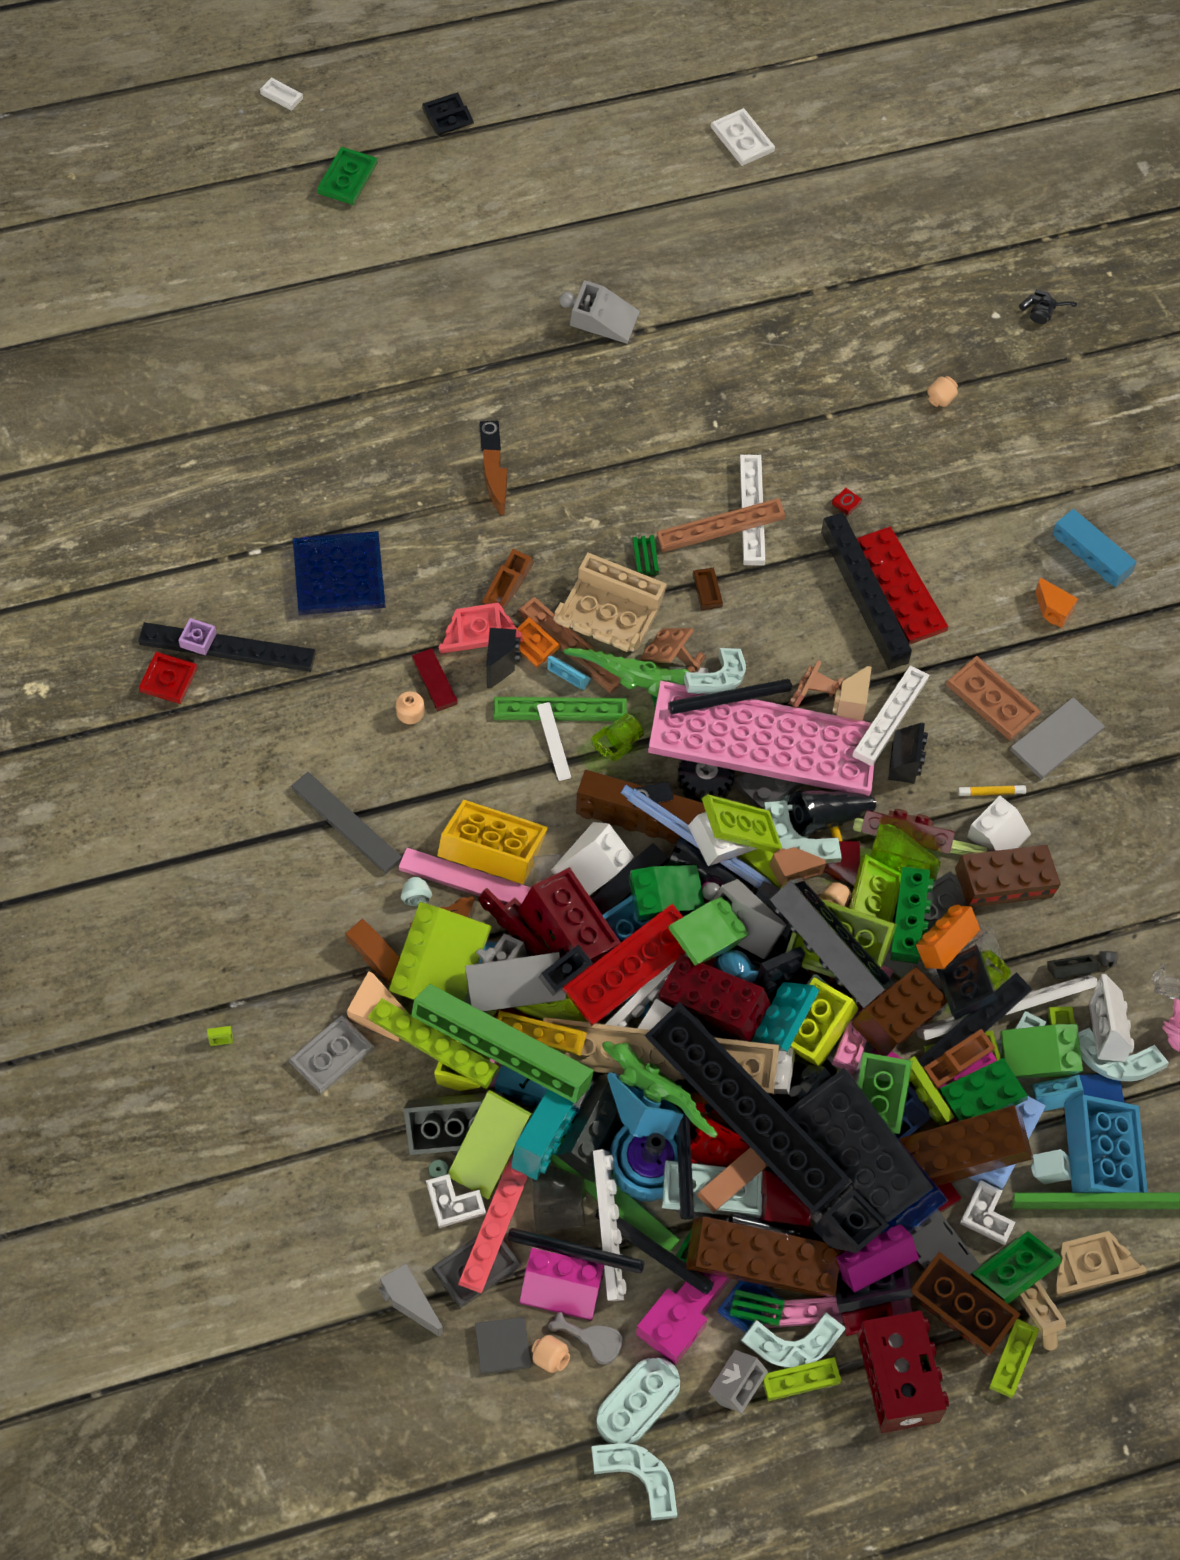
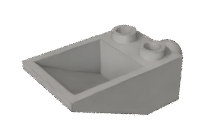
(601, 312)
(759, 920)

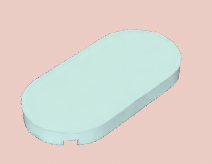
(638, 1401)

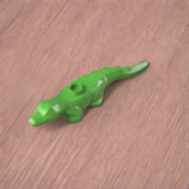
(632, 671)
(654, 1083)

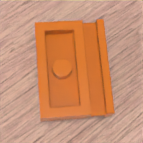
(536, 643)

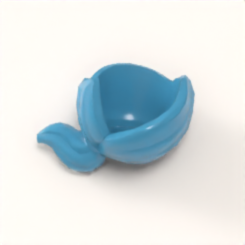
(736, 964)

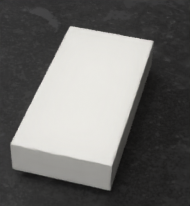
(281, 94)

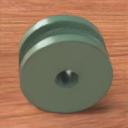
(438, 1165)

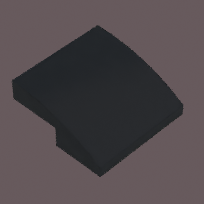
(447, 113)

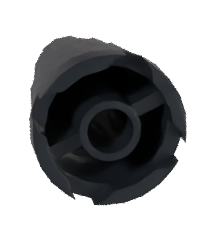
(824, 810)
(688, 854)

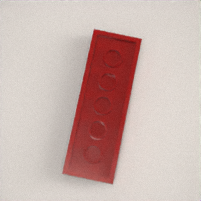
(902, 586)
(626, 967)

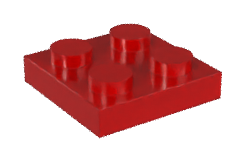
(168, 678)

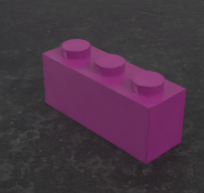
(878, 1259)

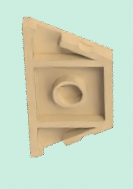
(1094, 1263)

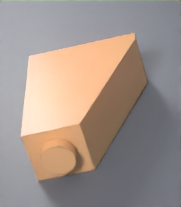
(365, 1001)

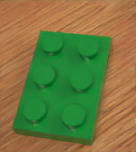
(347, 175)
(984, 1091)
(1017, 1267)

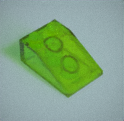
(898, 849)

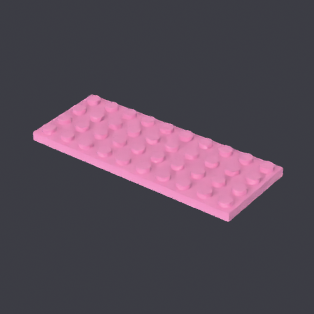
(764, 741)

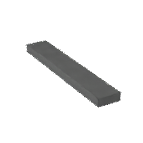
(346, 823)

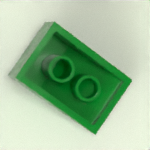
(660, 886)

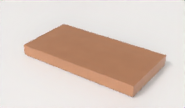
(993, 698)

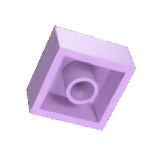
(197, 636)

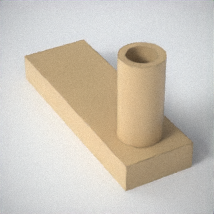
(1043, 1314)

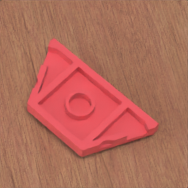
(472, 625)

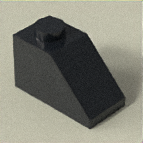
(565, 970)

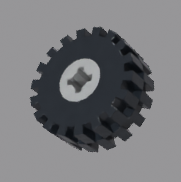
(697, 782)

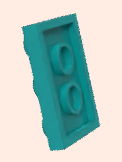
(786, 1015)

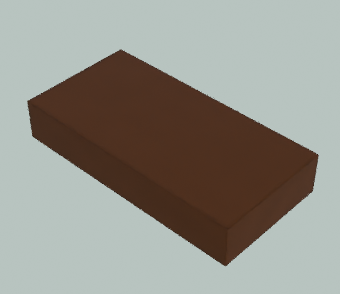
(707, 588)

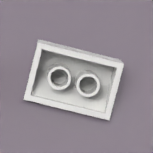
(1110, 1021)

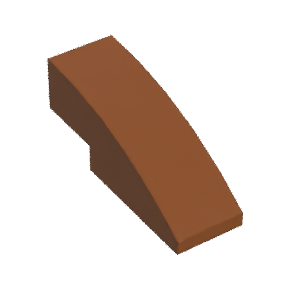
(495, 479)
(508, 579)
(373, 949)
(959, 1059)

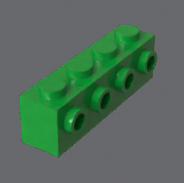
(910, 914)

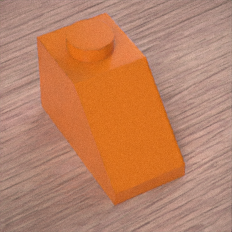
(1054, 603)

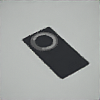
(490, 435)
(657, 792)

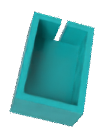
(543, 1135)

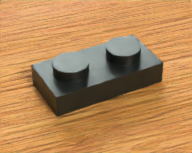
(1079, 965)

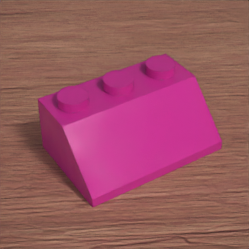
(561, 1284)

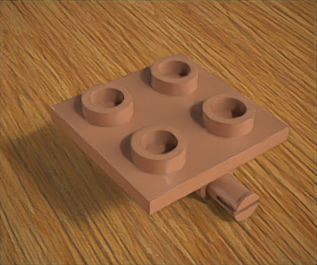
(669, 644)
(814, 681)

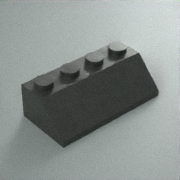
(440, 1122)
(592, 1129)

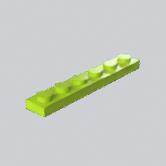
(434, 1043)

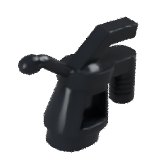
(1043, 306)

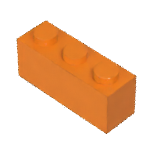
(948, 937)

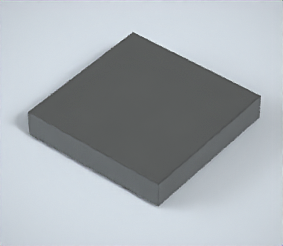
(502, 1345)

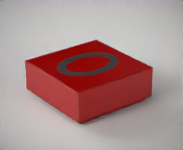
(846, 501)

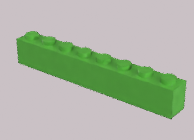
(502, 1043)

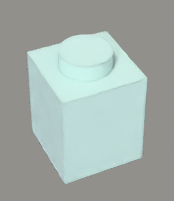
(1051, 1167)

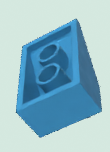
(642, 1114)

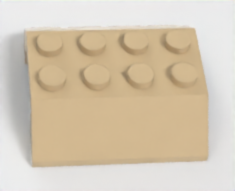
(611, 603)

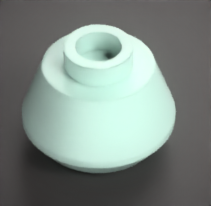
(415, 891)

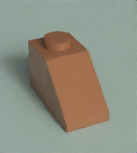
(795, 863)

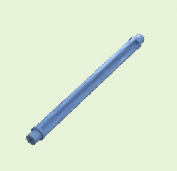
(683, 830)

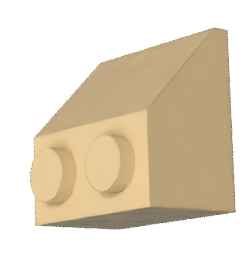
(852, 698)

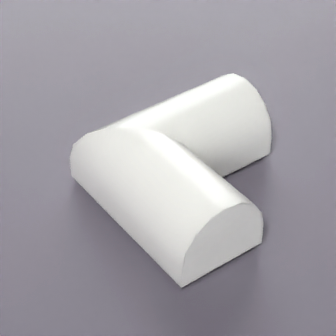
(451, 1208)
(981, 1215)

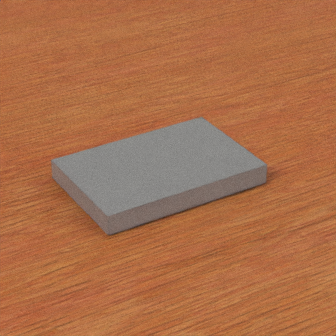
(331, 1054)

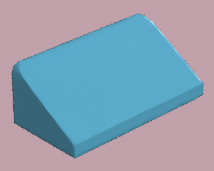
(568, 672)
(1057, 1091)

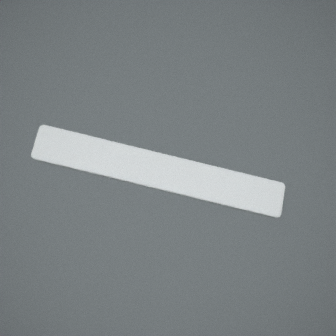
(554, 741)

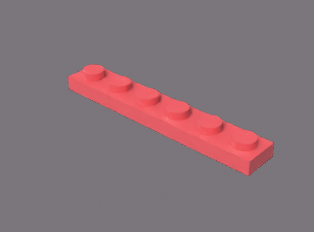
(493, 1229)

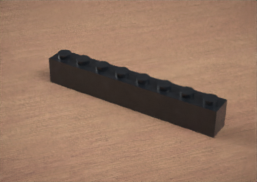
(866, 591)

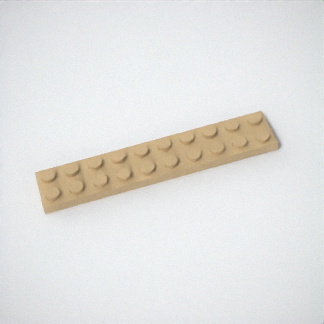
(756, 1058)

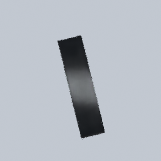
(619, 887)

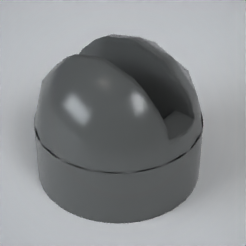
(1108, 958)

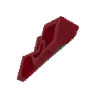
(849, 864)
(781, 1203)

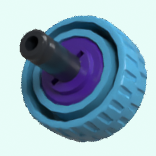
(641, 1163)

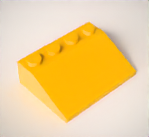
(492, 841)

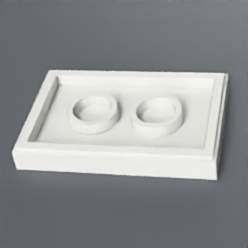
(742, 137)

